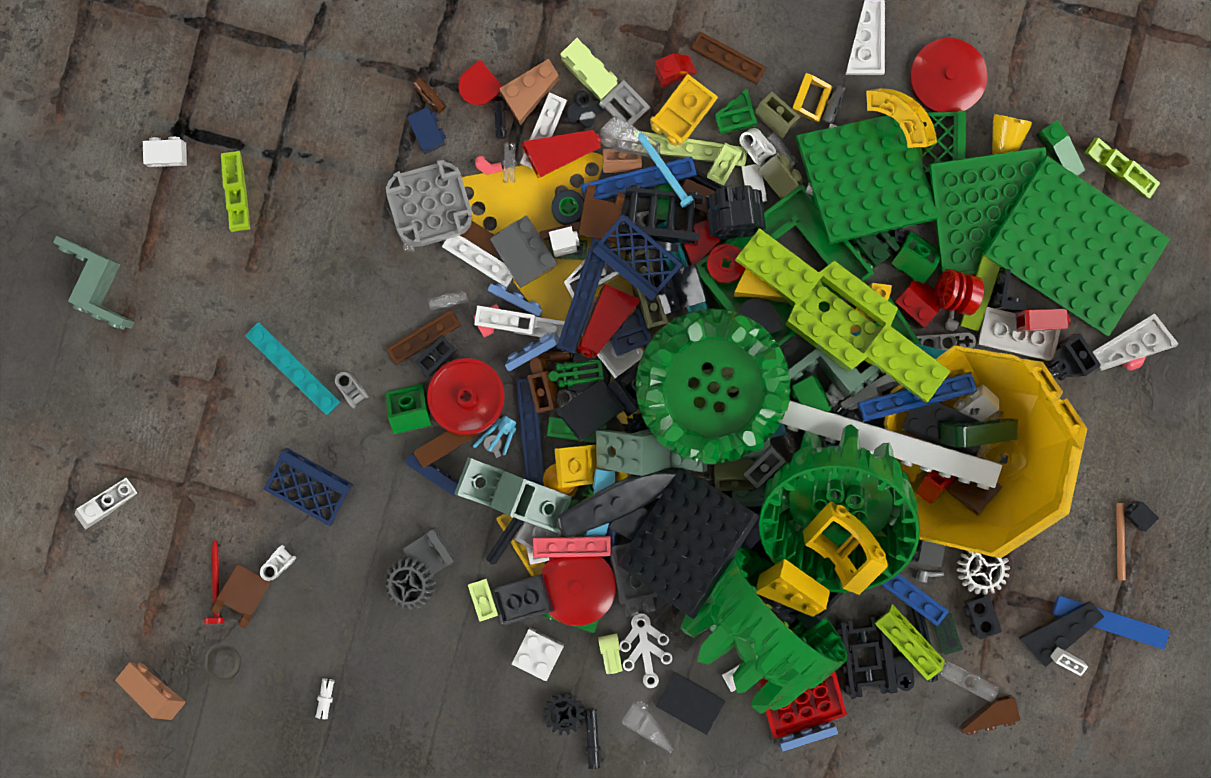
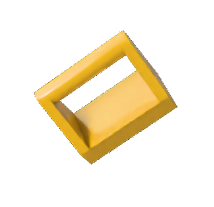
(807, 80)

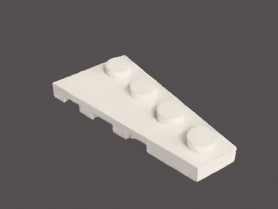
(869, 42)
(1137, 342)

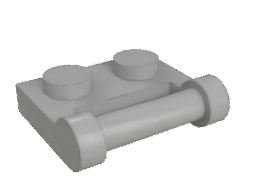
(628, 100)

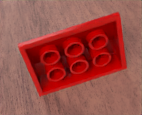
(809, 709)

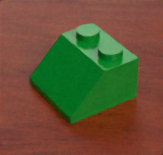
(916, 258)
(811, 394)
(408, 409)

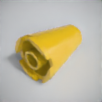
(1008, 133)

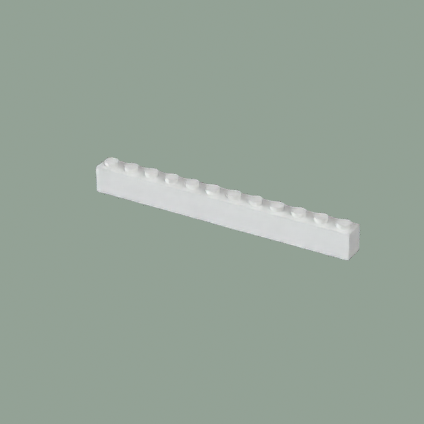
(904, 447)

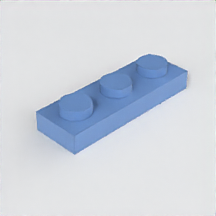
(516, 299)
(531, 351)
(807, 736)

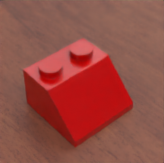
(917, 303)

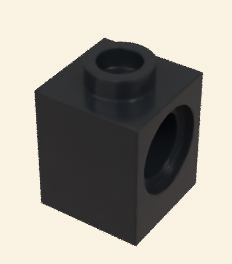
(1140, 515)

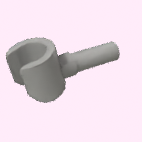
(950, 323)
(923, 575)

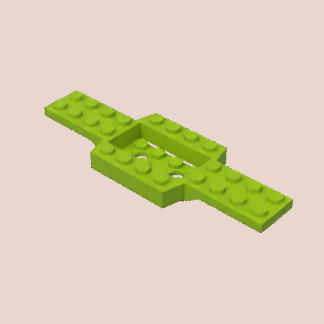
(831, 329)

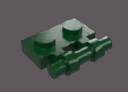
(873, 248)

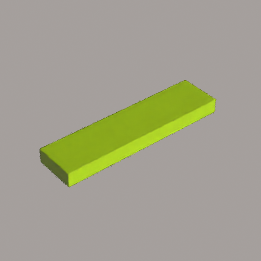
(988, 273)

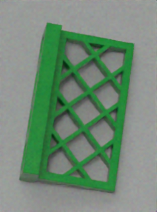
(958, 137)

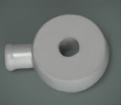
(487, 442)

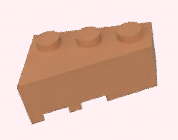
(529, 89)
(149, 692)

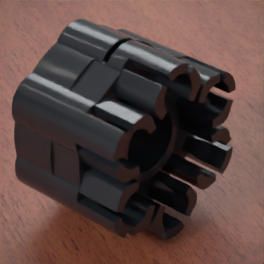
(737, 215)

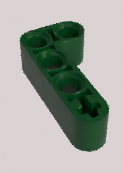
(978, 432)

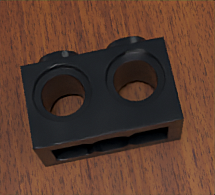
(986, 614)

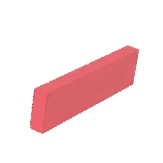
(571, 547)

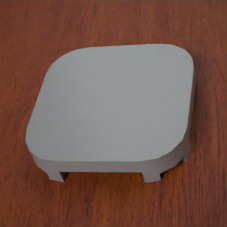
(429, 204)

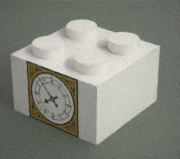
(538, 654)

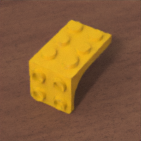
(683, 111)
(578, 465)

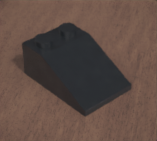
(625, 389)

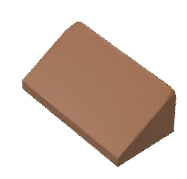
(620, 161)

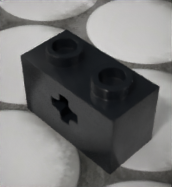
(436, 356)

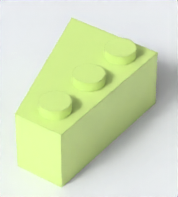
(588, 70)

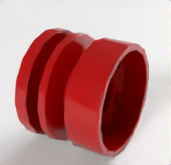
(958, 292)

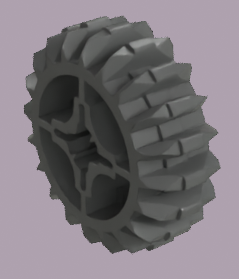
(424, 585)

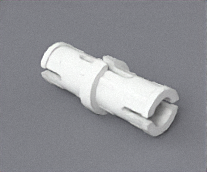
(324, 698)

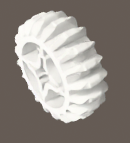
(975, 571)

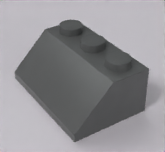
(523, 251)

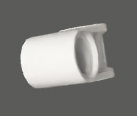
(758, 146)
(278, 563)

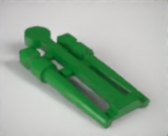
(553, 376)

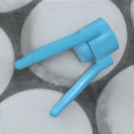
(505, 425)

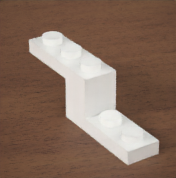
(517, 322)

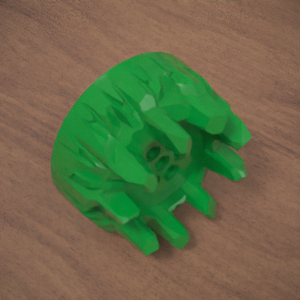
(724, 341)
(849, 476)
(770, 649)

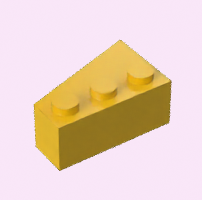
(753, 287)
(793, 588)

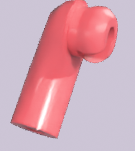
(487, 168)
(1134, 364)

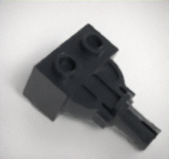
(1073, 358)

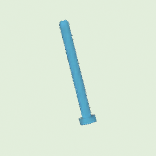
(685, 200)

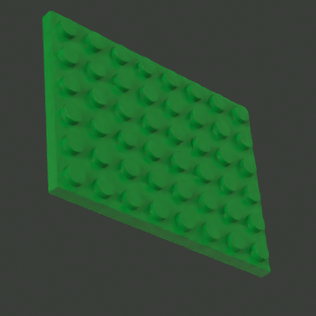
(1076, 246)

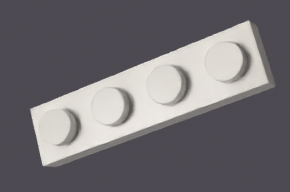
(547, 121)
(479, 259)

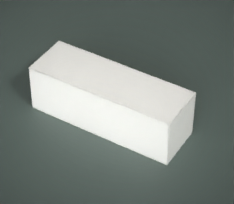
(1069, 661)

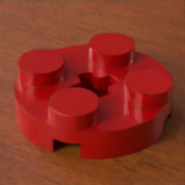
(715, 260)

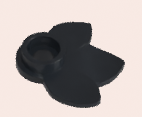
(584, 112)

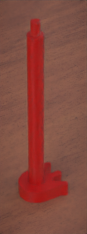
(216, 619)

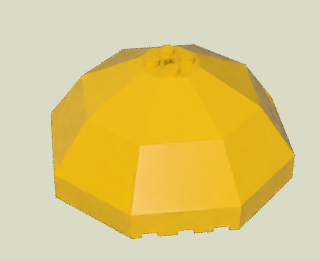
(1040, 464)

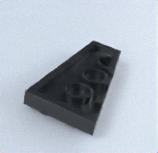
(1061, 632)

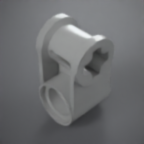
(351, 389)

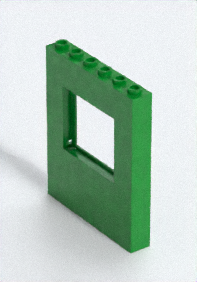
(799, 210)

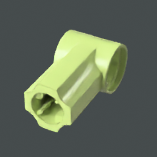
(610, 649)

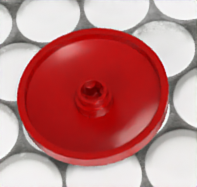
(948, 75)
(466, 396)
(579, 588)

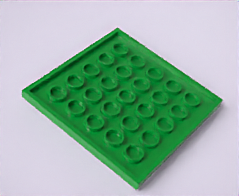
(865, 179)
(975, 200)

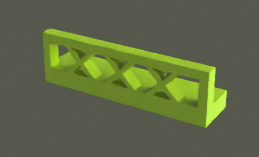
(910, 642)

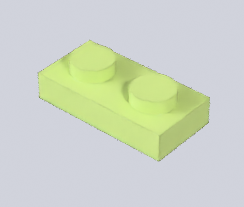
(724, 164)
(483, 599)

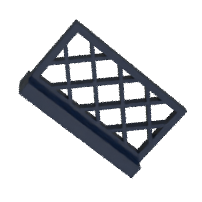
(626, 270)
(313, 471)

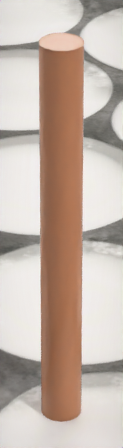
(1120, 541)

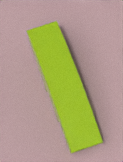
(1122, 168)
(235, 191)

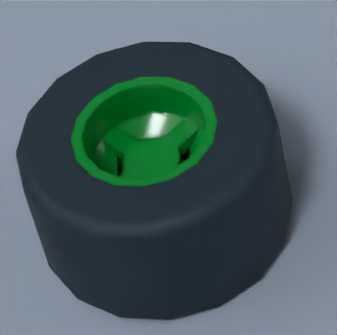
(567, 207)

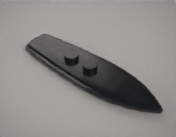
(614, 502)

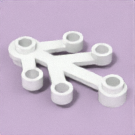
(645, 647)

